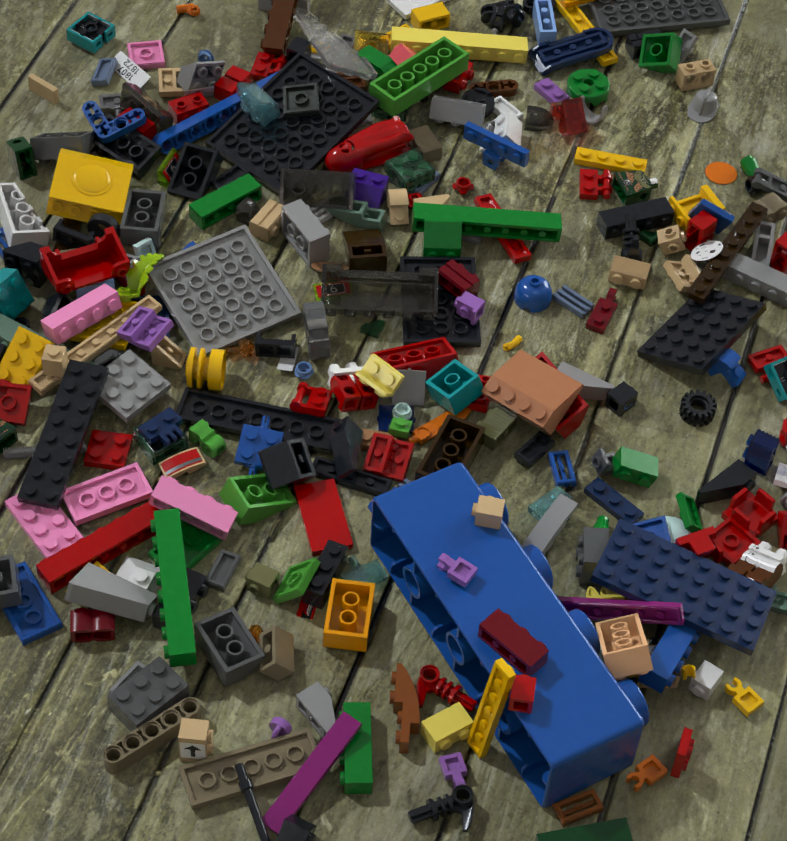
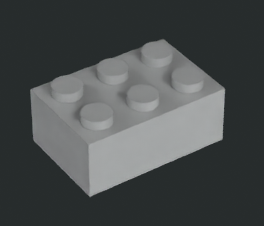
(305, 232)

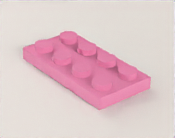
(106, 493)
(46, 527)

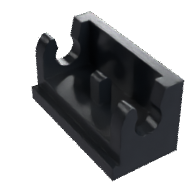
(71, 237)
(275, 347)

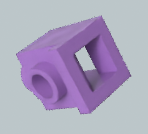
(470, 307)

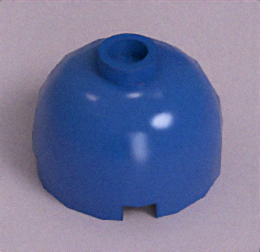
(533, 293)

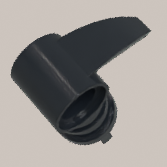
(631, 238)
(447, 804)

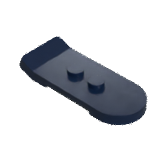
(571, 50)

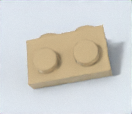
(682, 272)

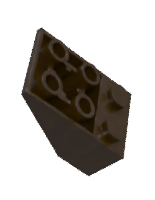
(365, 250)

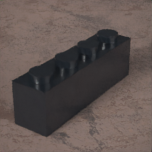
(649, 215)

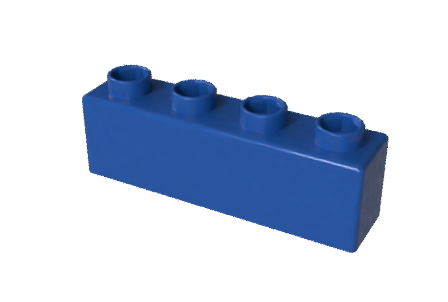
(581, 716)

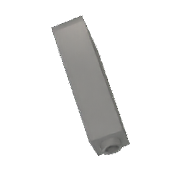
(110, 593)

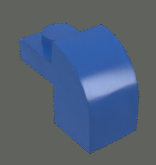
(729, 367)

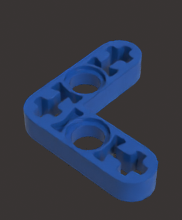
(111, 127)

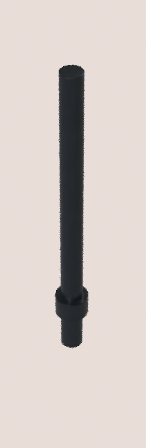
(246, 787)

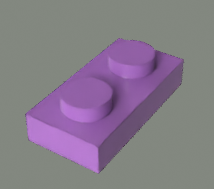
(550, 91)

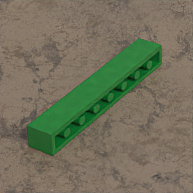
(492, 221)
(175, 589)

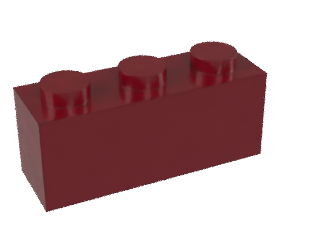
(513, 643)

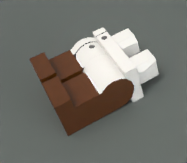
(761, 564)

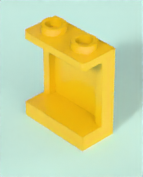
(682, 207)

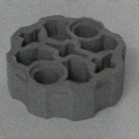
(316, 330)

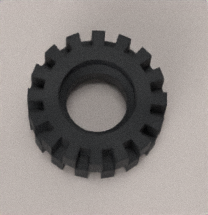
(696, 416)

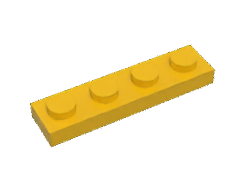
(608, 160)

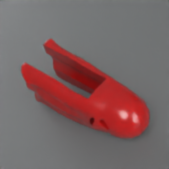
(371, 146)

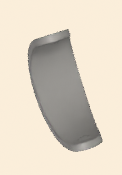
(592, 118)

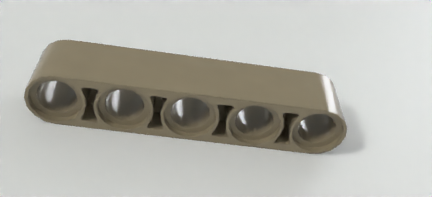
(146, 744)

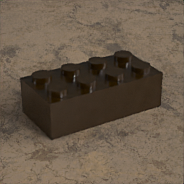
(455, 443)

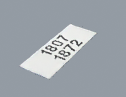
(130, 71)

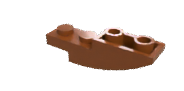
(406, 705)

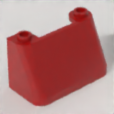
(85, 264)

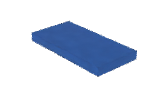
(36, 615)

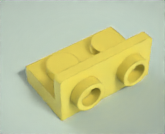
(380, 376)

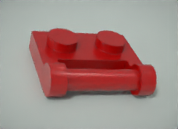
(317, 402)

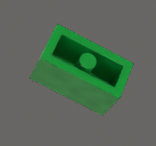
(635, 467)

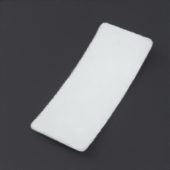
(287, 363)

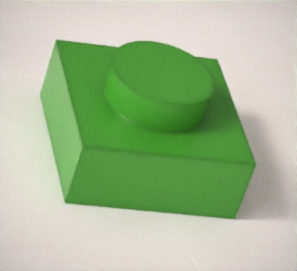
(400, 427)

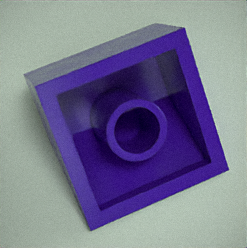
(371, 187)

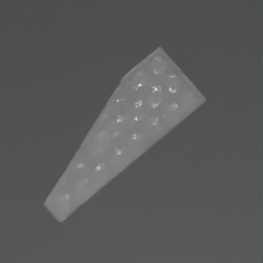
(333, 49)

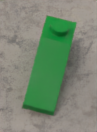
(377, 59)

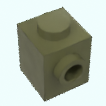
(262, 580)

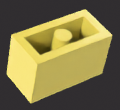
(446, 727)

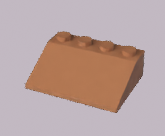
(532, 391)

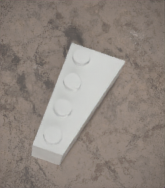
(18, 218)

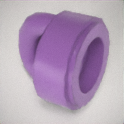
(279, 727)

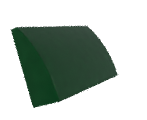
(602, 831)

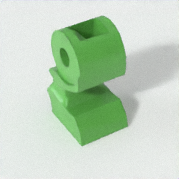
(210, 442)

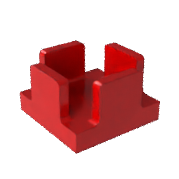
(752, 511)
(702, 543)

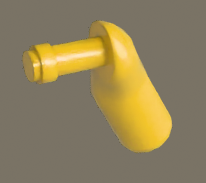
(514, 343)

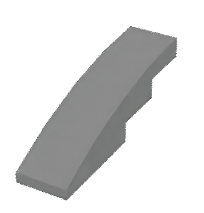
(551, 523)

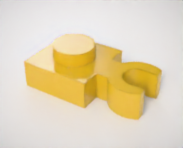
(744, 699)

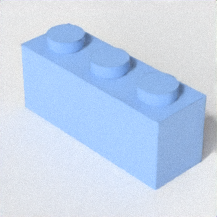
(544, 21)

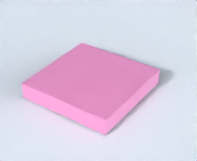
(147, 54)

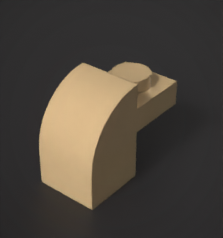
(398, 206)

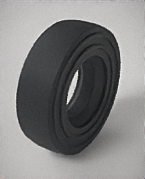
(105, 220)

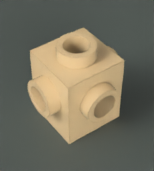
(671, 239)

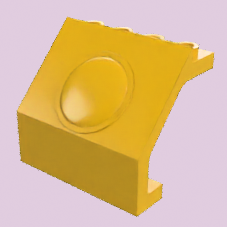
(88, 186)

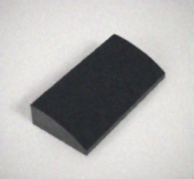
(129, 148)

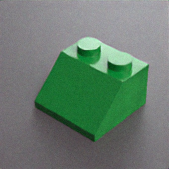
(660, 52)
(442, 238)

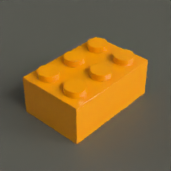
(349, 615)

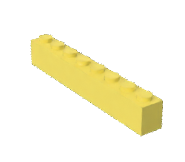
(478, 45)

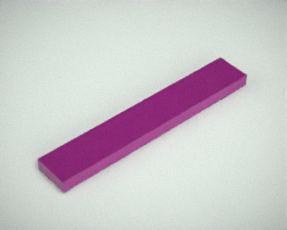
(605, 609)
(312, 771)

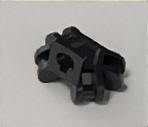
(506, 10)

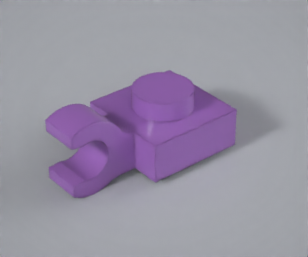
(459, 570)
(453, 768)

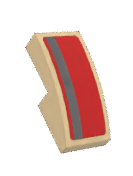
(182, 462)

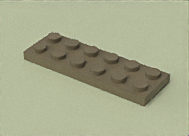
(265, 764)

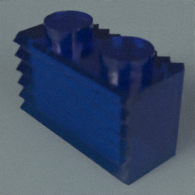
(761, 451)

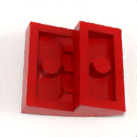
(389, 457)

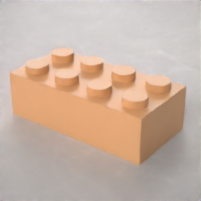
(624, 646)

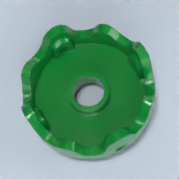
(578, 85)

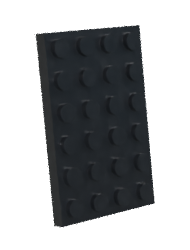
(447, 322)
(701, 332)

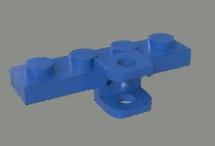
(496, 147)

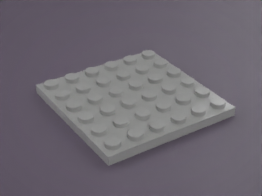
(223, 291)

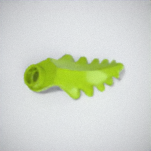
(137, 276)

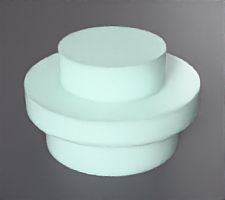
(402, 410)

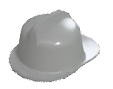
(703, 106)

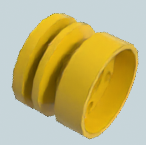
(206, 368)

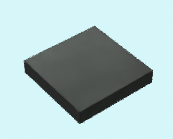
(301, 100)

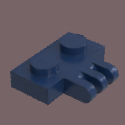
(162, 427)

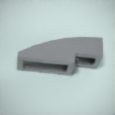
(763, 242)

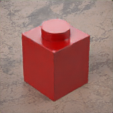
(522, 694)

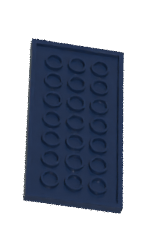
(712, 596)

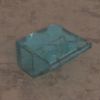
(257, 103)

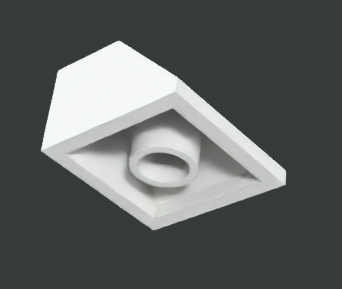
(139, 573)

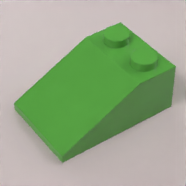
(254, 499)

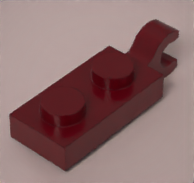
(603, 312)

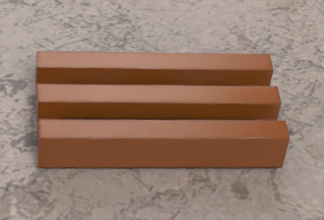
(580, 815)

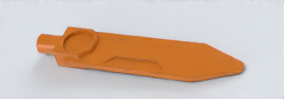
(431, 428)

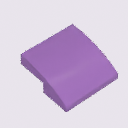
(145, 328)

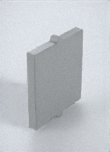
(411, 388)

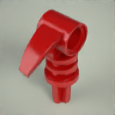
(440, 686)

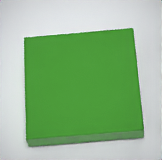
(296, 580)

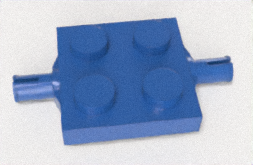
(252, 441)

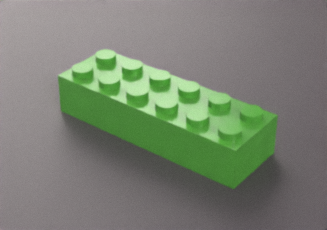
(419, 76)

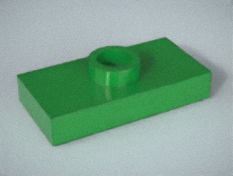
(688, 512)

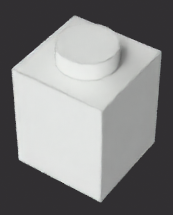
(706, 680)

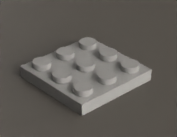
(131, 386)

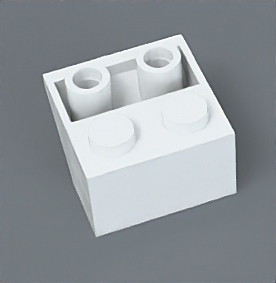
(506, 126)

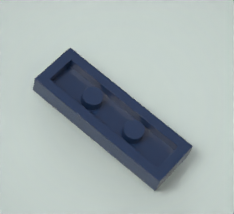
(613, 501)

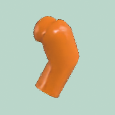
(190, 9)

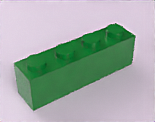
(223, 201)
(358, 754)

